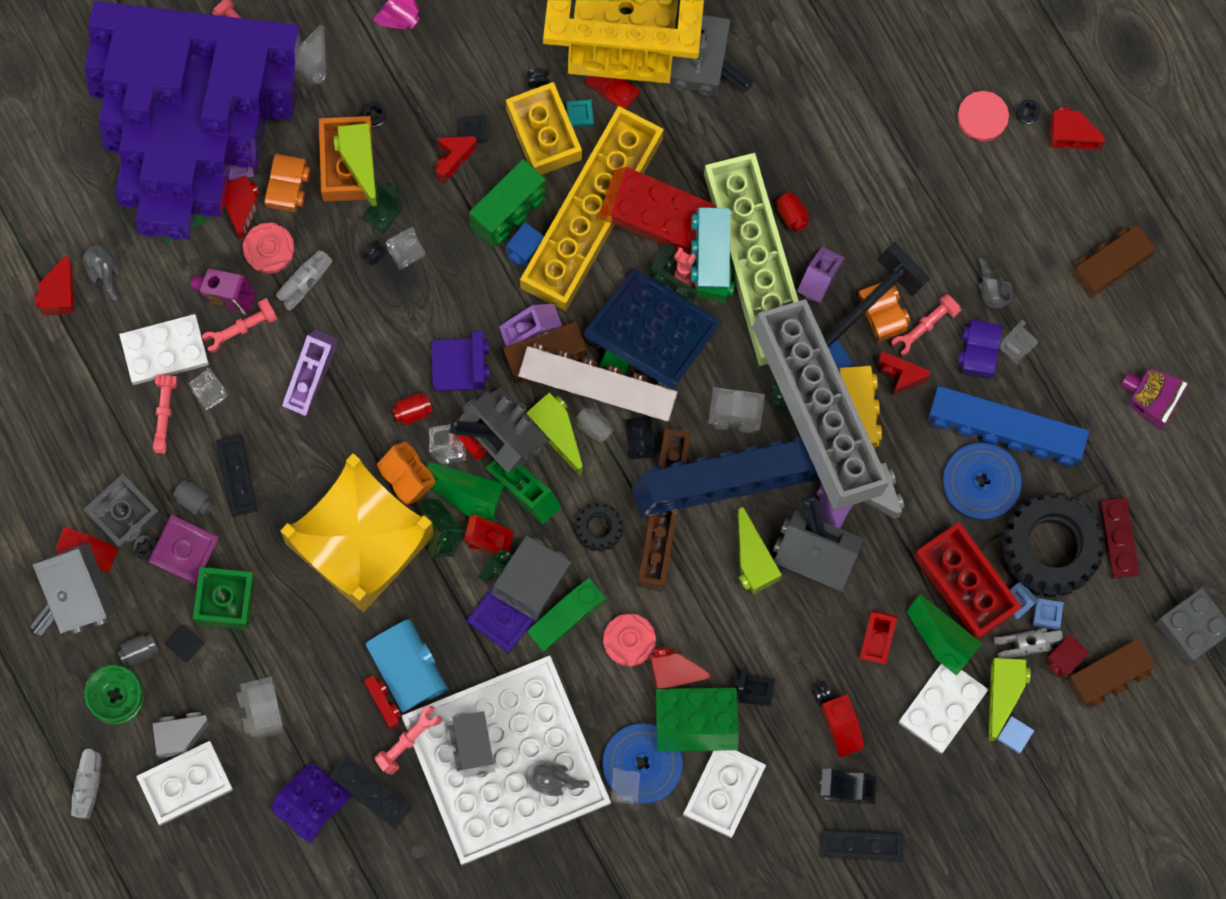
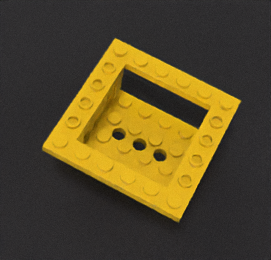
(622, 45)

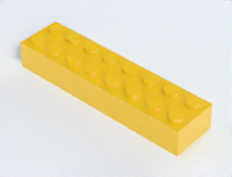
(577, 231)

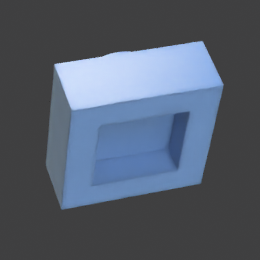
(1024, 597)
(1048, 614)

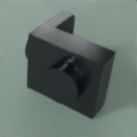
(640, 438)
(754, 688)

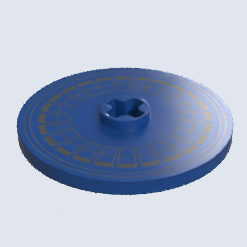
(1000, 473)
(641, 742)

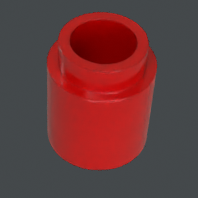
(792, 212)
(412, 409)

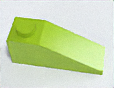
(356, 153)
(554, 422)
(755, 561)
(1006, 686)

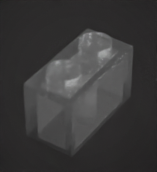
(736, 410)
(261, 708)

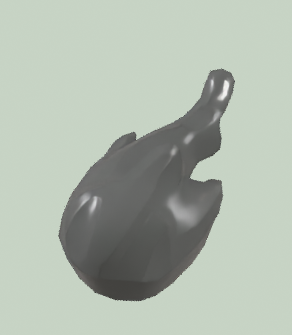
(99, 264)
(995, 291)
(550, 778)

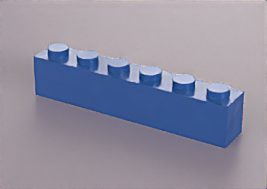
(1008, 426)

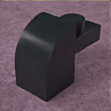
(847, 787)

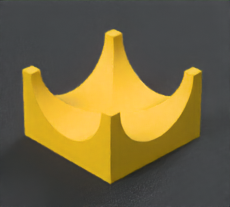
(358, 535)

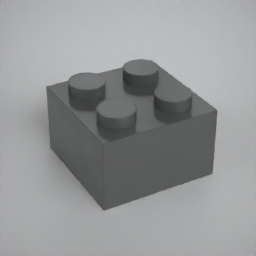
(122, 513)
(1193, 626)
(473, 744)

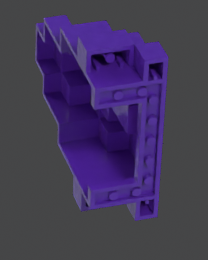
(185, 104)

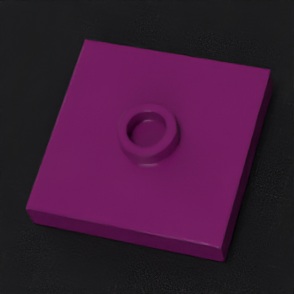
(183, 549)

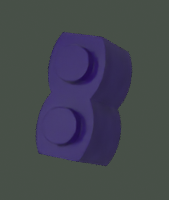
(981, 348)

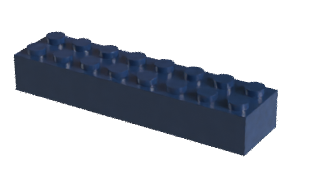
(723, 477)

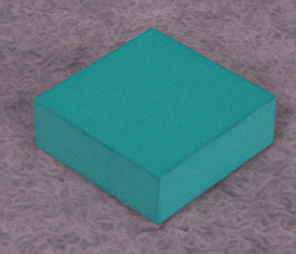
(580, 113)

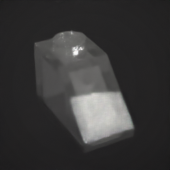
(312, 58)

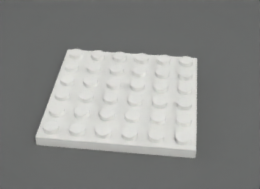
(526, 727)

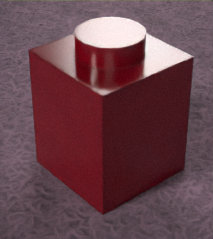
(1066, 657)

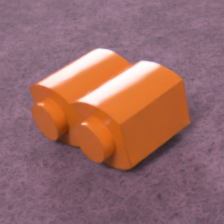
(286, 183)
(886, 315)
(406, 473)

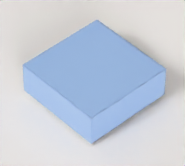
(1015, 735)

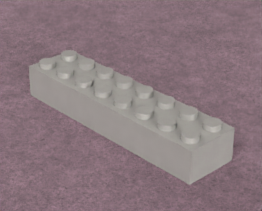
(820, 404)

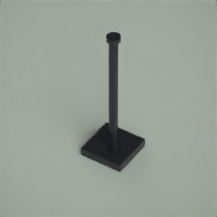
(901, 270)

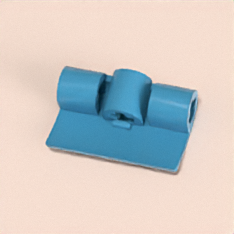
(406, 665)

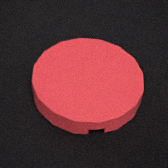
(983, 116)
(268, 248)
(629, 640)

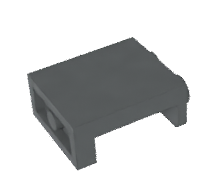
(531, 577)

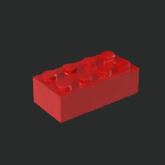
(651, 208)
(967, 581)

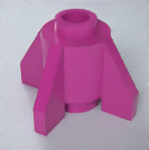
(398, 14)

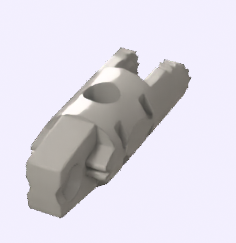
(304, 279)
(1040, 640)
(86, 784)

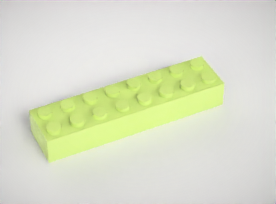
(755, 244)

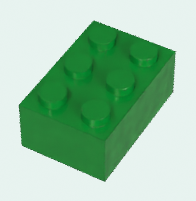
(508, 204)
(697, 719)

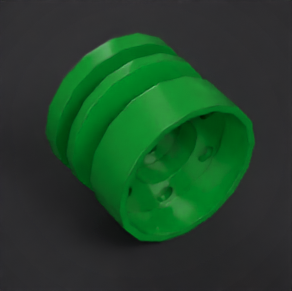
(108, 681)

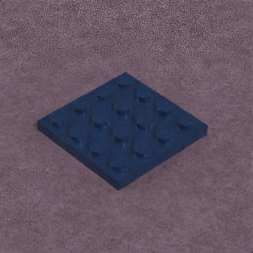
(653, 328)

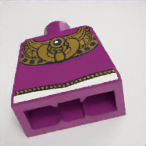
(225, 290)
(1154, 395)

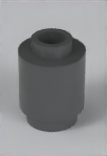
(193, 498)
(137, 650)

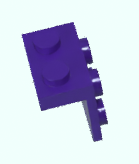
(460, 363)
(309, 802)

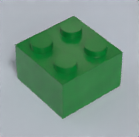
(224, 598)

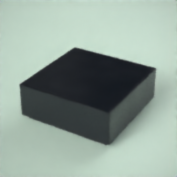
(474, 126)
(185, 644)

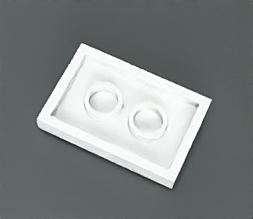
(164, 349)
(942, 707)
(184, 783)
(724, 791)

